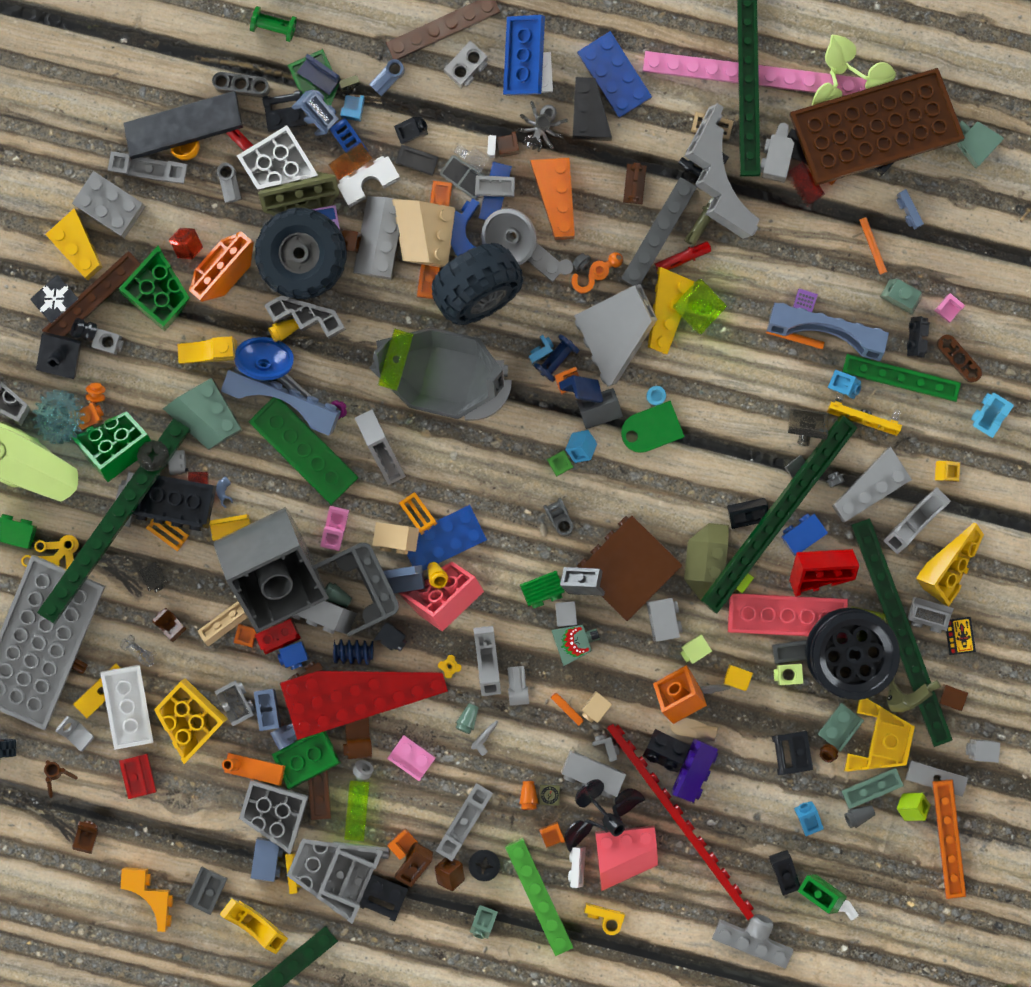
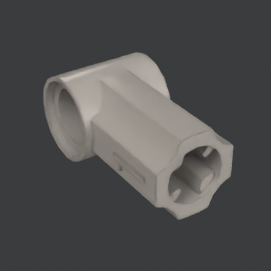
(229, 184)
(517, 686)

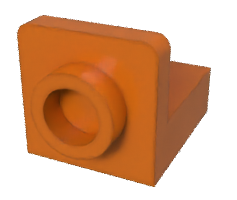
(92, 415)

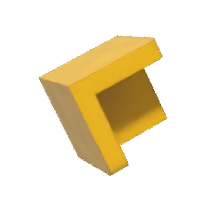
(737, 677)

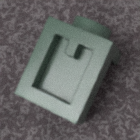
(483, 922)

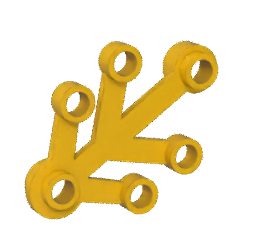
(63, 551)

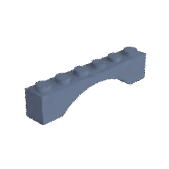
(866, 340)
(318, 415)

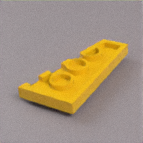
(668, 291)

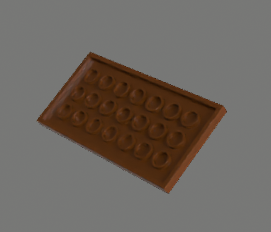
(876, 126)

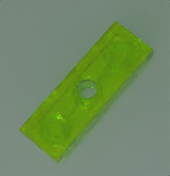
(391, 371)

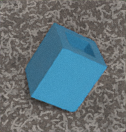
(353, 108)
(581, 446)

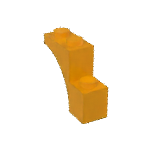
(160, 900)

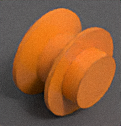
(95, 392)

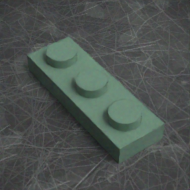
(872, 788)

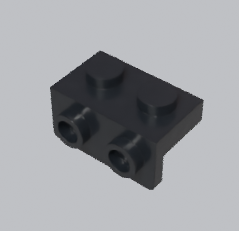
(666, 751)

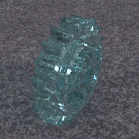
(50, 416)

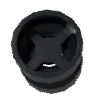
(83, 329)

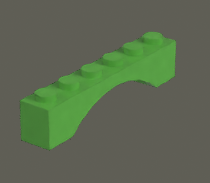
(538, 896)

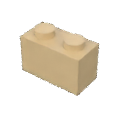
(395, 537)
(595, 707)

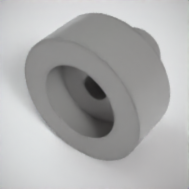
(362, 770)

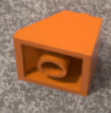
(679, 695)

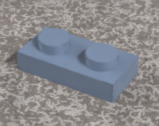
(905, 202)

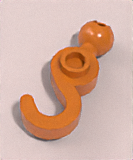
(598, 271)

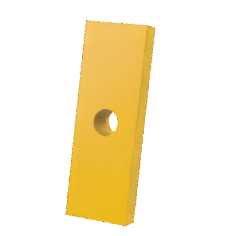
(92, 698)

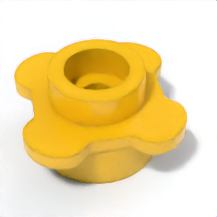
(449, 671)

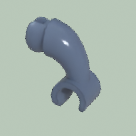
(221, 488)

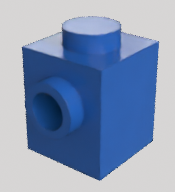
(293, 655)

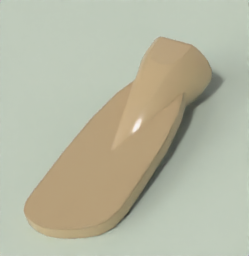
(694, 729)

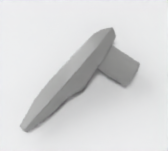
(714, 688)
(478, 743)

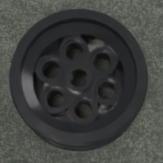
(881, 666)

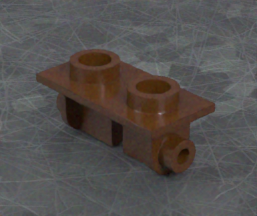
(634, 183)

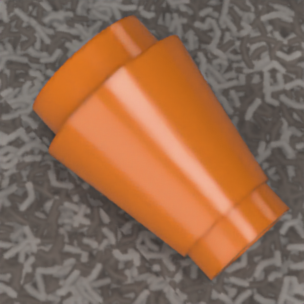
(528, 796)

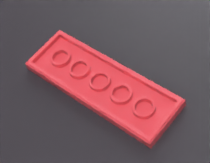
(779, 613)

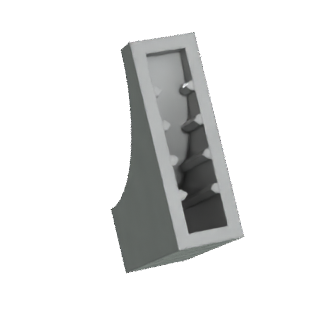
(379, 447)

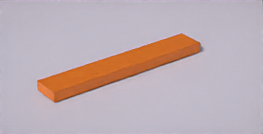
(439, 195)
(949, 839)

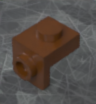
(169, 624)
(85, 837)

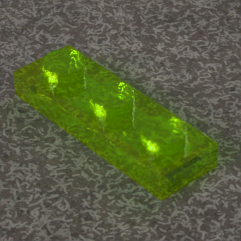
(356, 810)

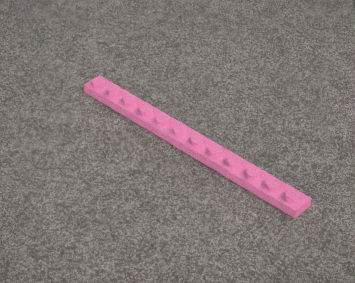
(728, 72)

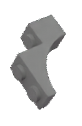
(916, 520)

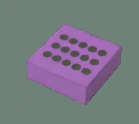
(805, 300)

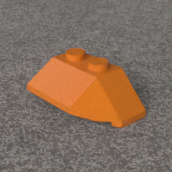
(222, 267)

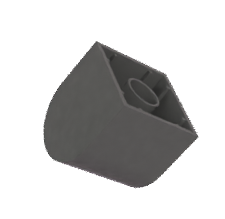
(270, 569)

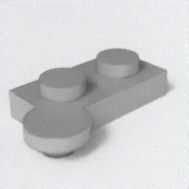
(548, 265)

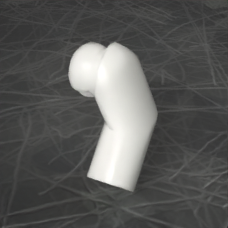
(849, 910)

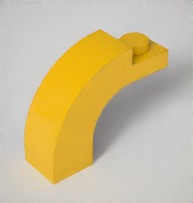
(255, 924)

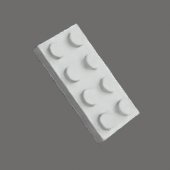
(126, 707)

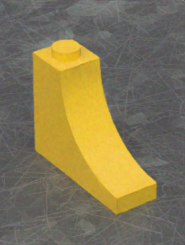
(207, 351)

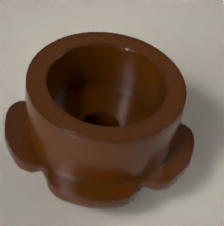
(828, 753)

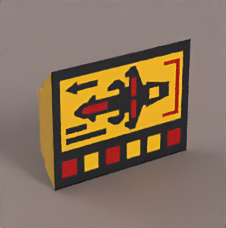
(960, 636)

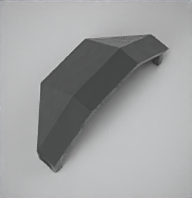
(444, 373)

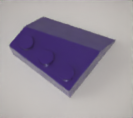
(694, 771)

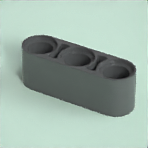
(233, 79)

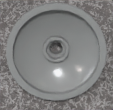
(500, 229)

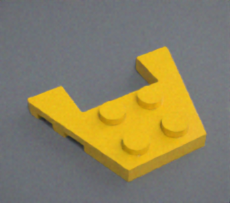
(889, 740)

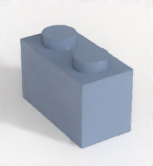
(266, 860)

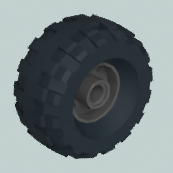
(279, 250)
(477, 283)

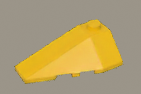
(944, 571)

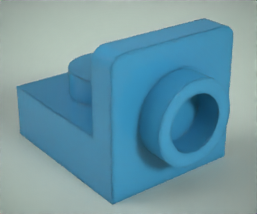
(540, 353)
(845, 384)
(809, 818)

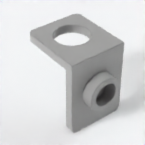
(76, 733)

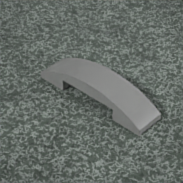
(147, 168)
(464, 822)

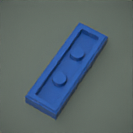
(492, 204)

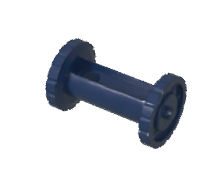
(556, 358)

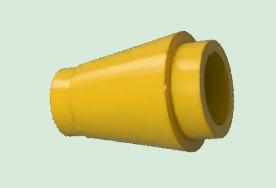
(283, 329)
(437, 576)

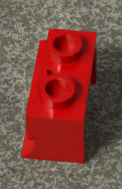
(277, 636)

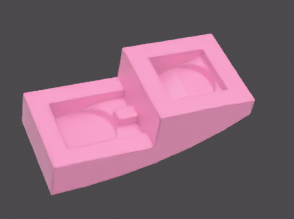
(334, 528)

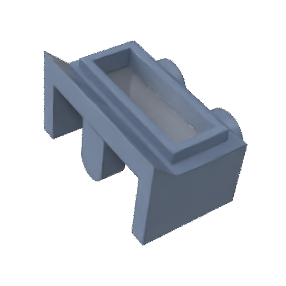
(317, 111)

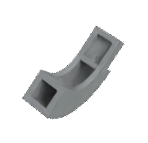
(494, 405)
(487, 661)

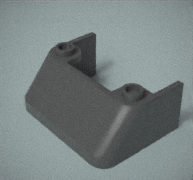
(364, 559)

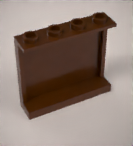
(631, 566)

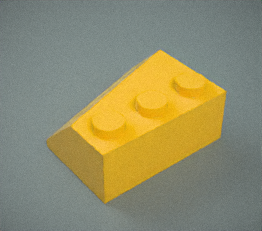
(188, 718)

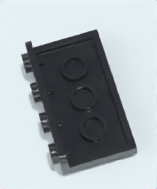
(178, 502)

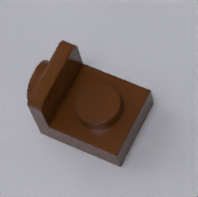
(352, 240)

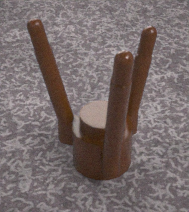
(53, 772)

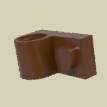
(416, 863)

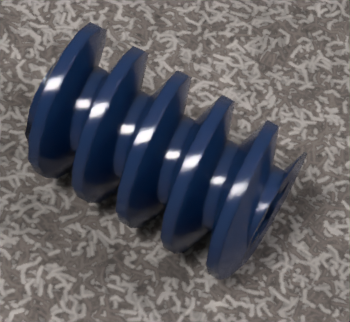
(353, 652)

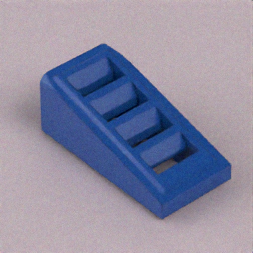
(338, 126)

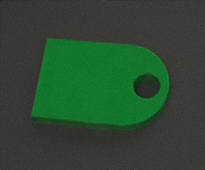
(653, 428)

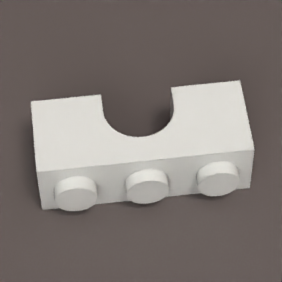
(381, 170)

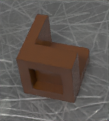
(508, 145)
(953, 697)
(449, 873)

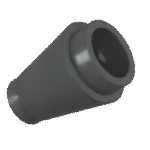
(858, 816)

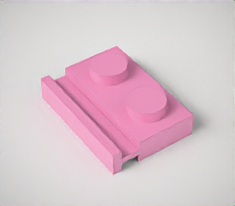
(411, 758)

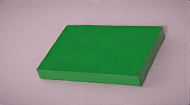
(306, 759)

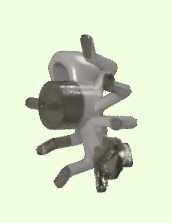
(542, 123)

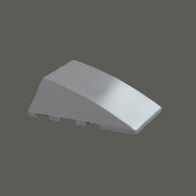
(334, 873)

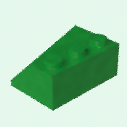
(156, 290)
(112, 445)

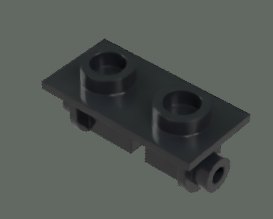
(917, 328)

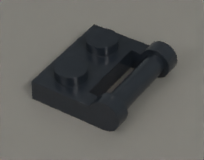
(281, 117)
(799, 752)
(386, 891)

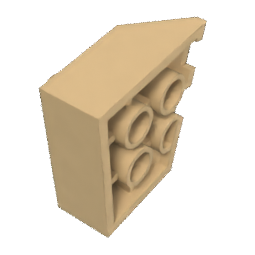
(424, 231)

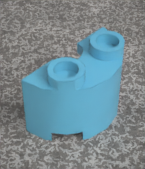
(991, 414)

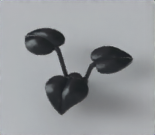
(612, 822)

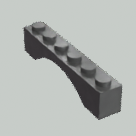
(659, 233)

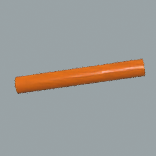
(873, 245)
(801, 339)

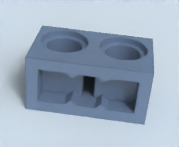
(267, 709)

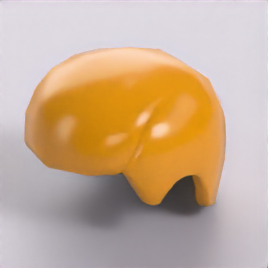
(187, 151)

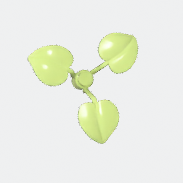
(838, 53)

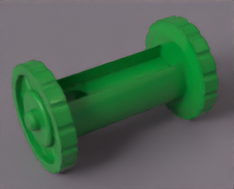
(273, 24)

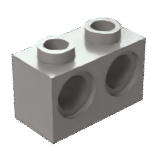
(461, 62)
(983, 750)

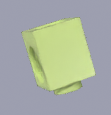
(695, 649)
(797, 674)

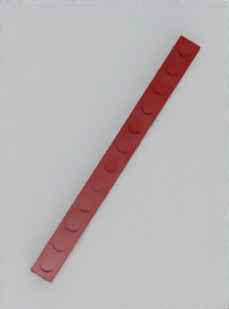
(687, 828)

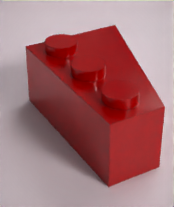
(822, 568)

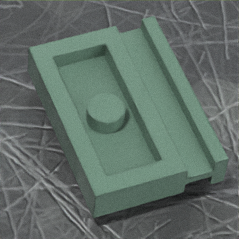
(840, 727)

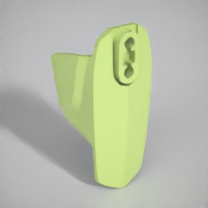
(32, 466)

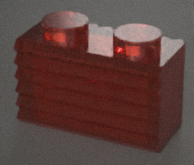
(804, 184)

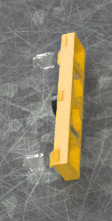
(865, 417)

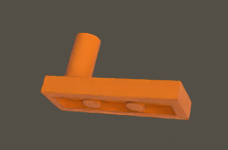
(253, 768)

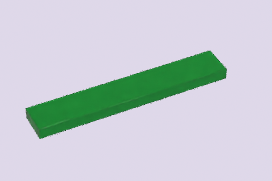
(901, 378)

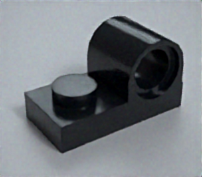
(785, 872)

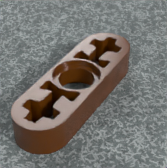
(964, 373)

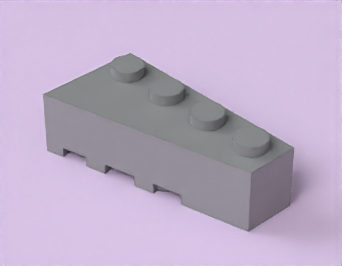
(12, 406)
(875, 483)

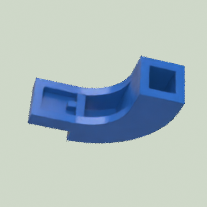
(459, 240)

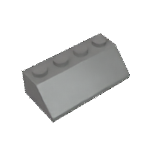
(378, 240)

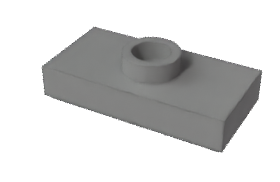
(495, 186)

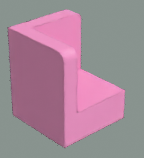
(949, 307)

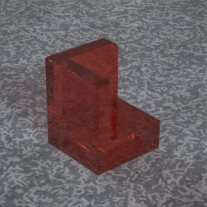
(186, 243)

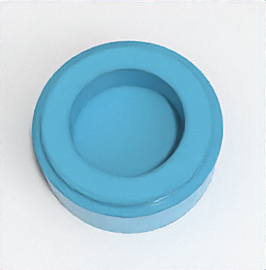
(656, 395)

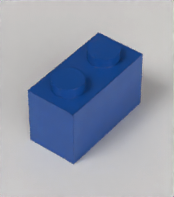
(804, 534)

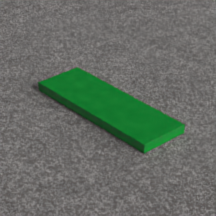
(303, 450)

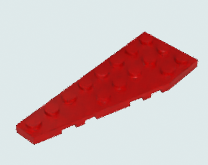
(342, 697)

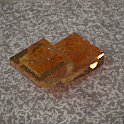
(350, 161)

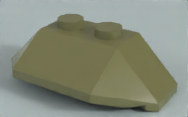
(304, 193)
(706, 557)

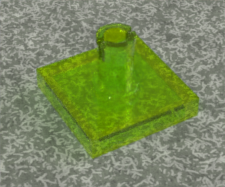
(700, 306)

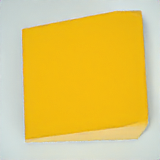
(947, 471)

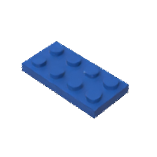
(524, 55)
(614, 74)
(447, 538)

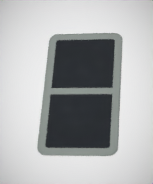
(460, 176)

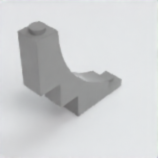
(707, 153)

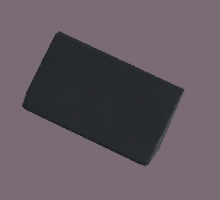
(747, 512)

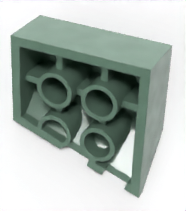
(205, 414)

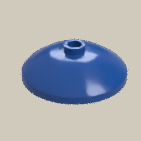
(263, 358)

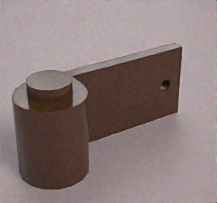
(358, 740)

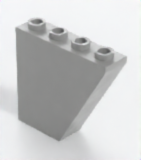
(616, 331)

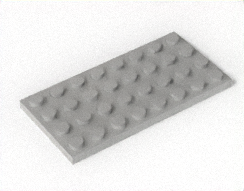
(35, 651)

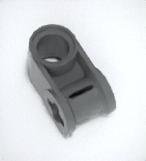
(559, 516)

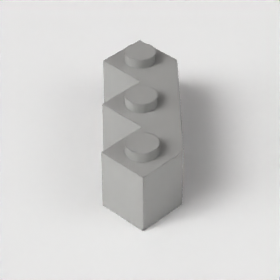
(305, 315)

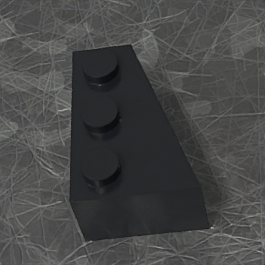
(589, 113)

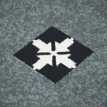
(54, 298)

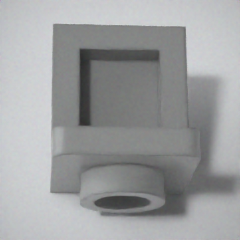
(612, 749)

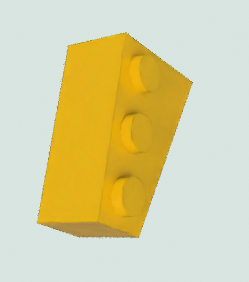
(74, 243)

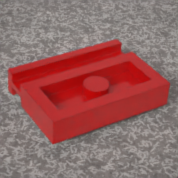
(138, 776)

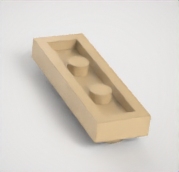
(222, 624)

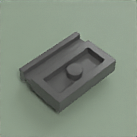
(206, 890)

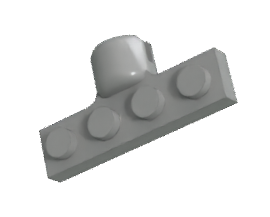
(754, 940)

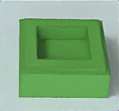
(560, 463)

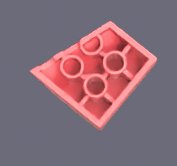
(445, 604)
(625, 854)

